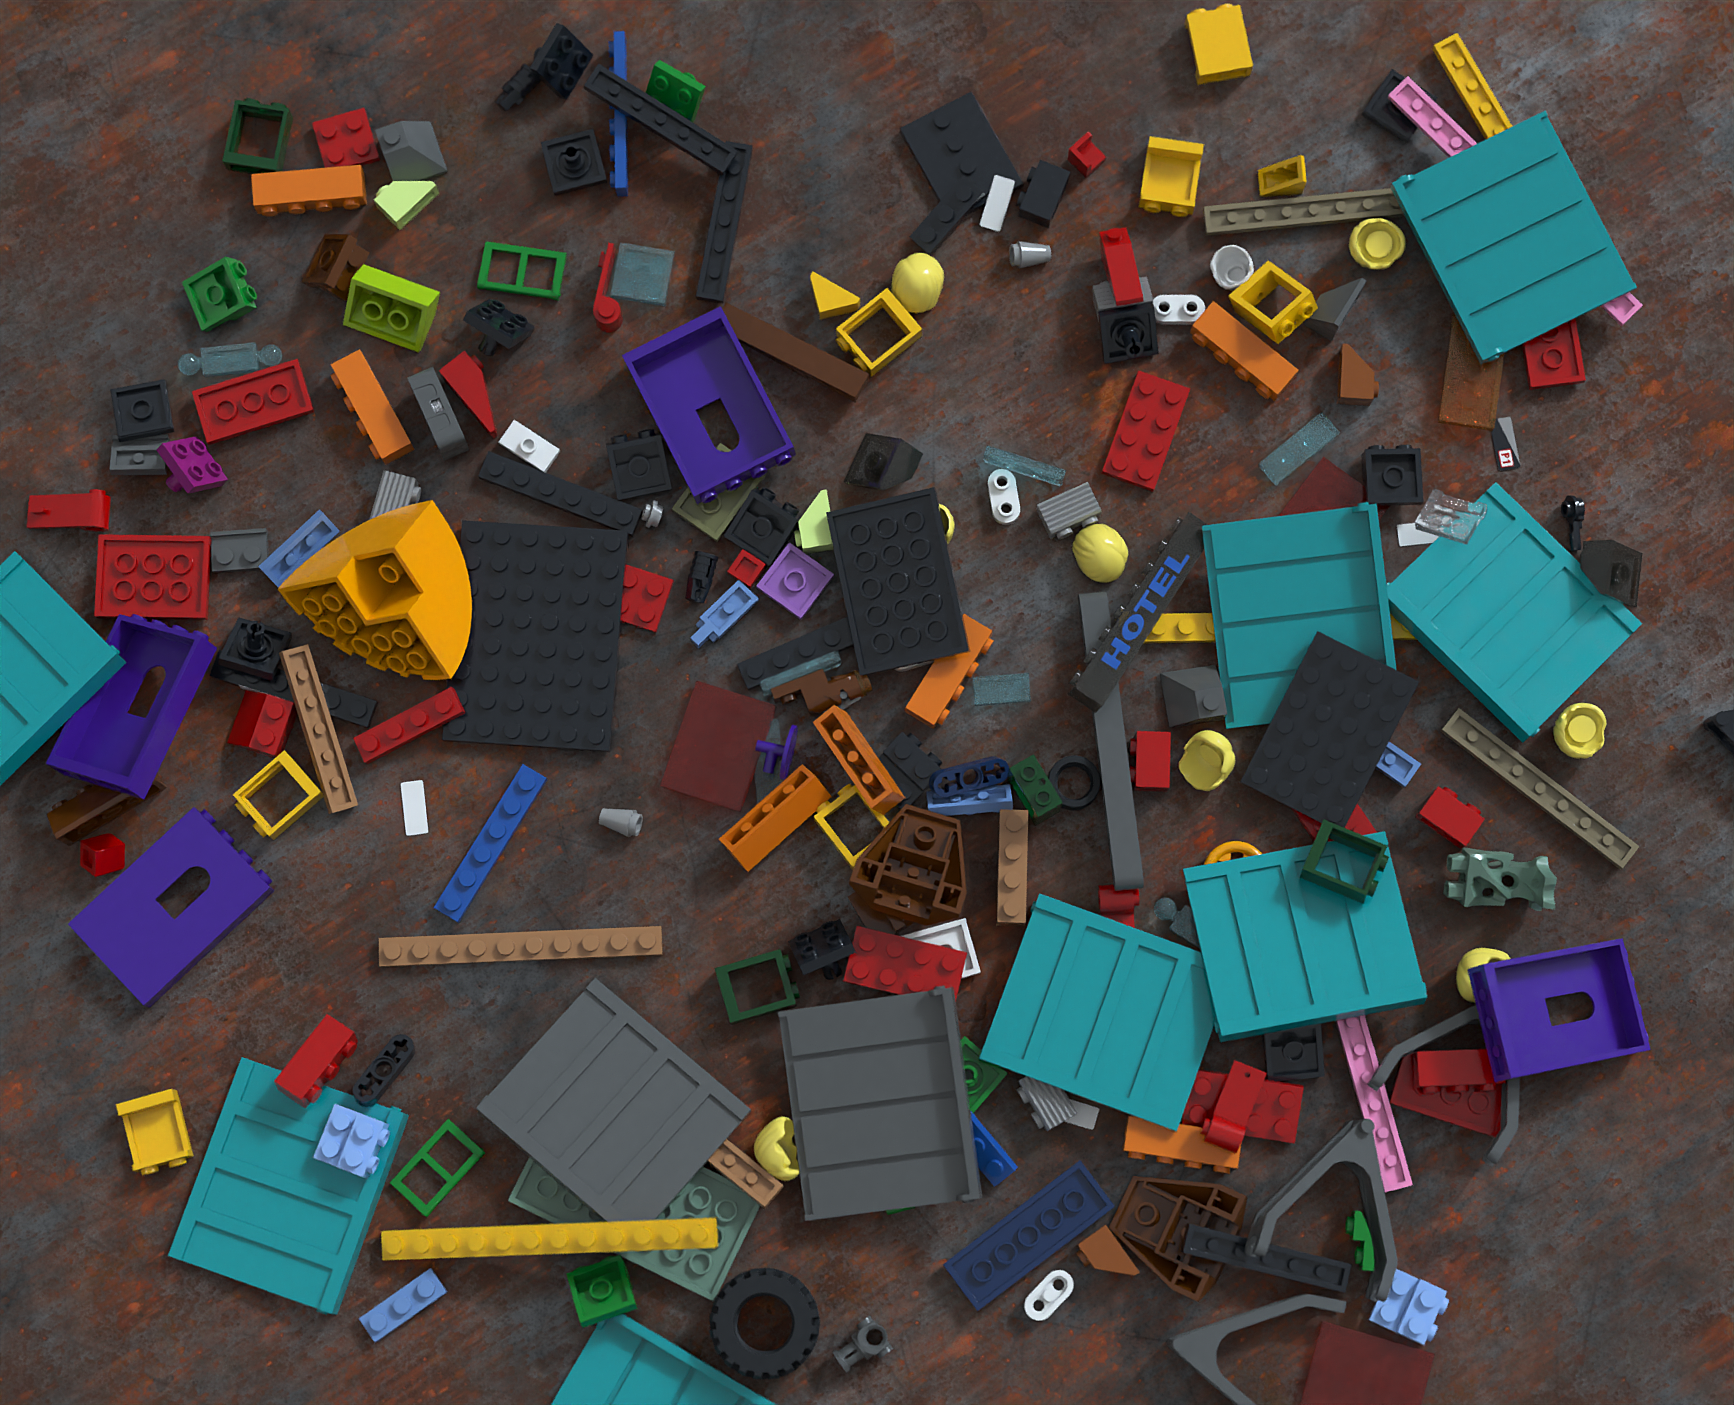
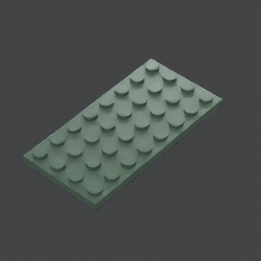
(703, 1197)

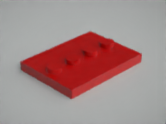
(153, 576)

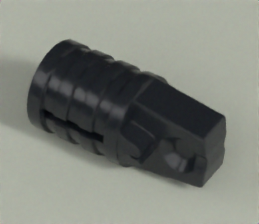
(517, 88)
(700, 576)

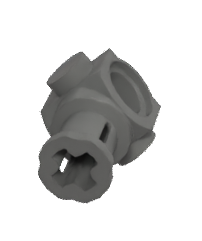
(863, 1348)

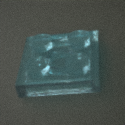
(642, 274)

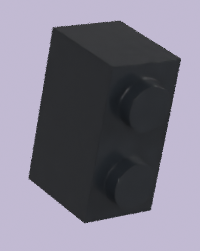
(1043, 193)

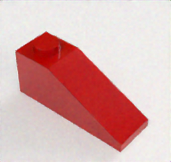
(1120, 266)
(469, 384)

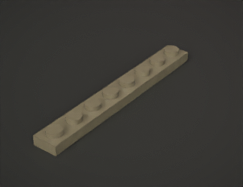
(1300, 211)
(1540, 788)

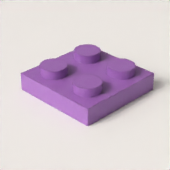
(795, 581)

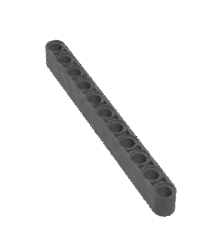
(1112, 759)

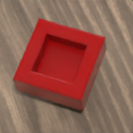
(746, 568)

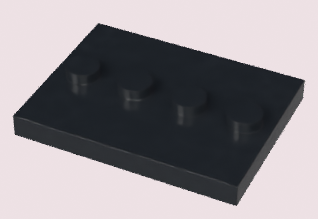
(958, 143)

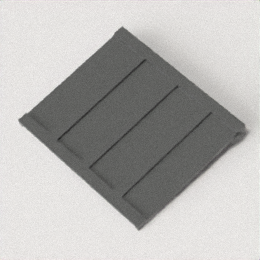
(880, 1104)
(613, 1109)

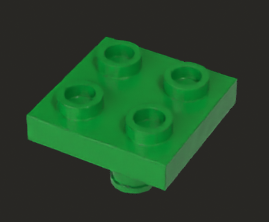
(675, 90)
(980, 1075)

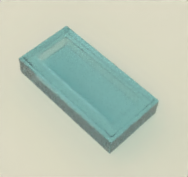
(1001, 689)

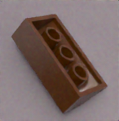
(93, 809)

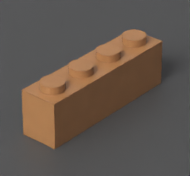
(1012, 868)

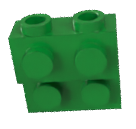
(220, 293)
(601, 1290)

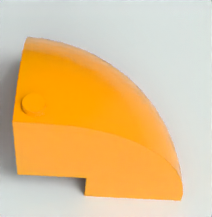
(391, 592)

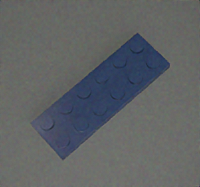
(1028, 1235)

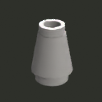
(1028, 254)
(622, 821)

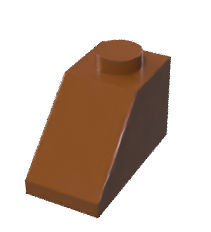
(1355, 379)
(1105, 1253)

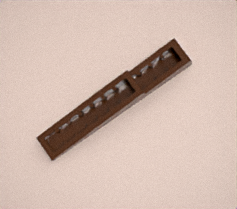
(796, 354)

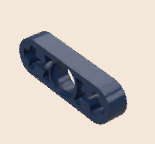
(989, 779)

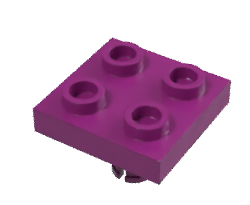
(191, 466)

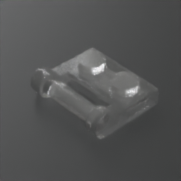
(1448, 522)

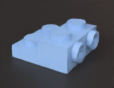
(352, 1141)
(1410, 1308)

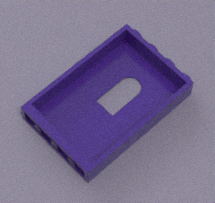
(692, 370)
(119, 748)
(141, 938)
(1517, 1020)

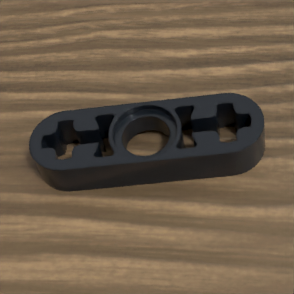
(402, 1059)

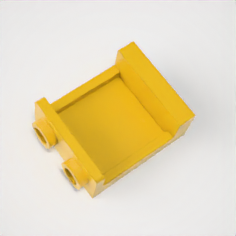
(1219, 44)
(1170, 176)
(156, 1131)

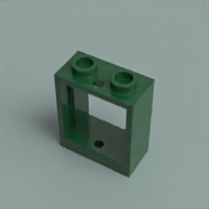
(253, 164)
(1036, 797)
(1355, 841)
(728, 994)

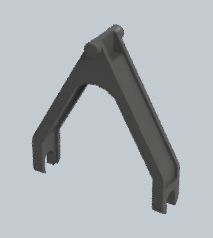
(1509, 1090)
(1357, 1150)
(1200, 1345)

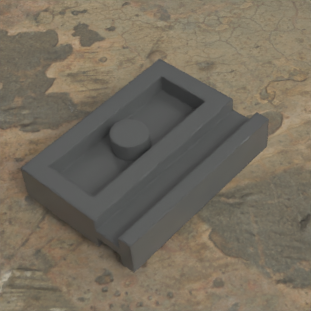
(138, 456)
(239, 550)

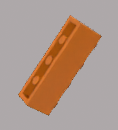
(309, 190)
(1243, 351)
(372, 407)
(946, 676)
(859, 760)
(775, 818)
(1185, 1145)

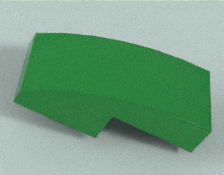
(1359, 1231)

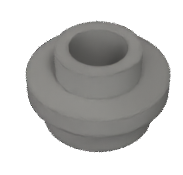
(652, 514)

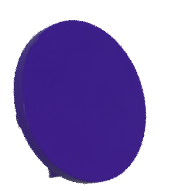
(773, 750)

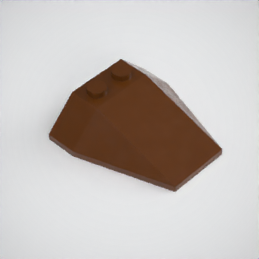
(914, 868)
(1154, 1224)

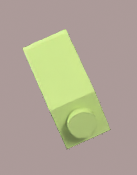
(404, 200)
(814, 527)

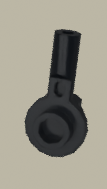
(1573, 510)

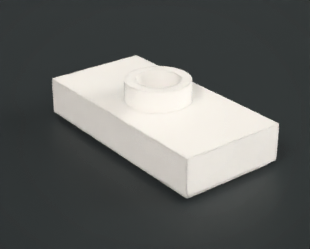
(529, 446)

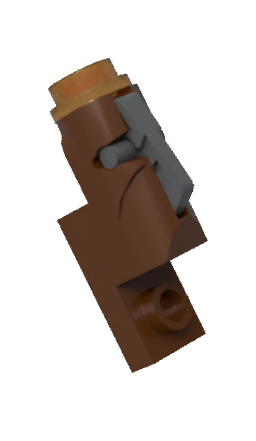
(822, 694)

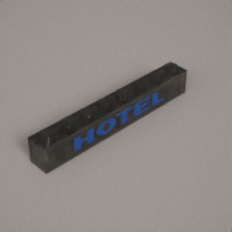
(1140, 614)

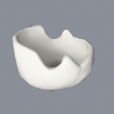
(1231, 267)

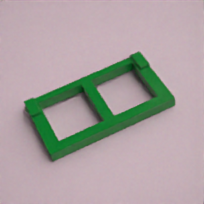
(525, 252)
(477, 1151)

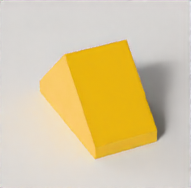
(1283, 178)
(831, 298)

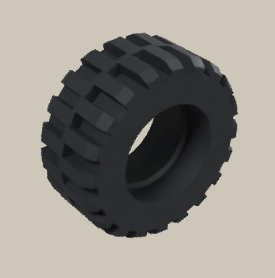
(725, 1331)

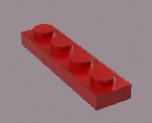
(409, 725)

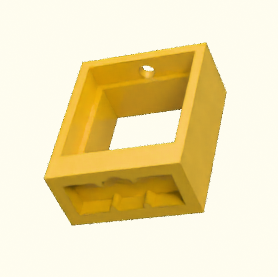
(1258, 287)
(898, 314)
(260, 779)
(828, 808)

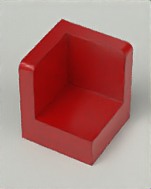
(1085, 155)
(102, 854)

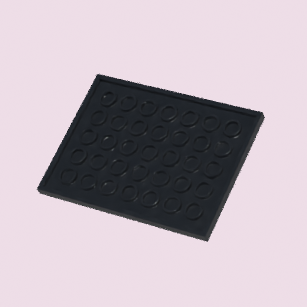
(540, 636)

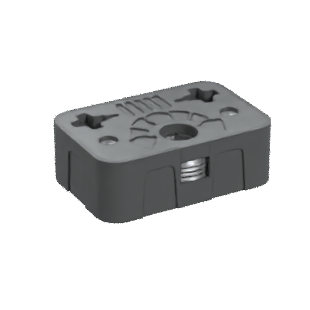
(438, 413)

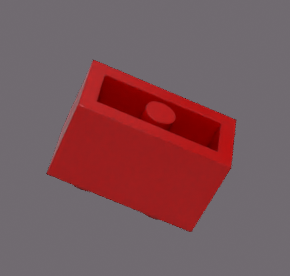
(1151, 761)
(1450, 817)

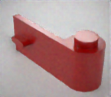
(606, 309)
(81, 511)
(1118, 904)
(1233, 1108)

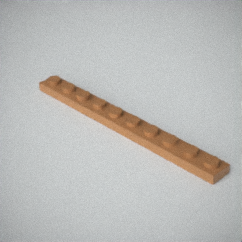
(520, 946)

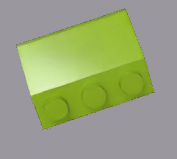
(390, 307)

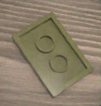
(717, 515)

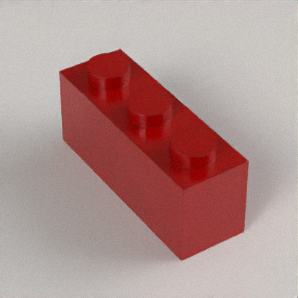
(316, 1061)
(1454, 1070)

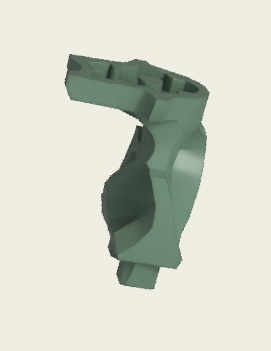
(1531, 879)

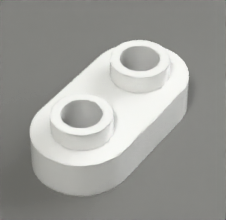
(1177, 309)
(1003, 496)
(1048, 1295)

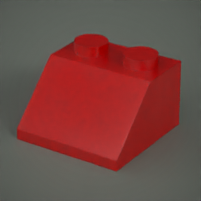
(263, 724)

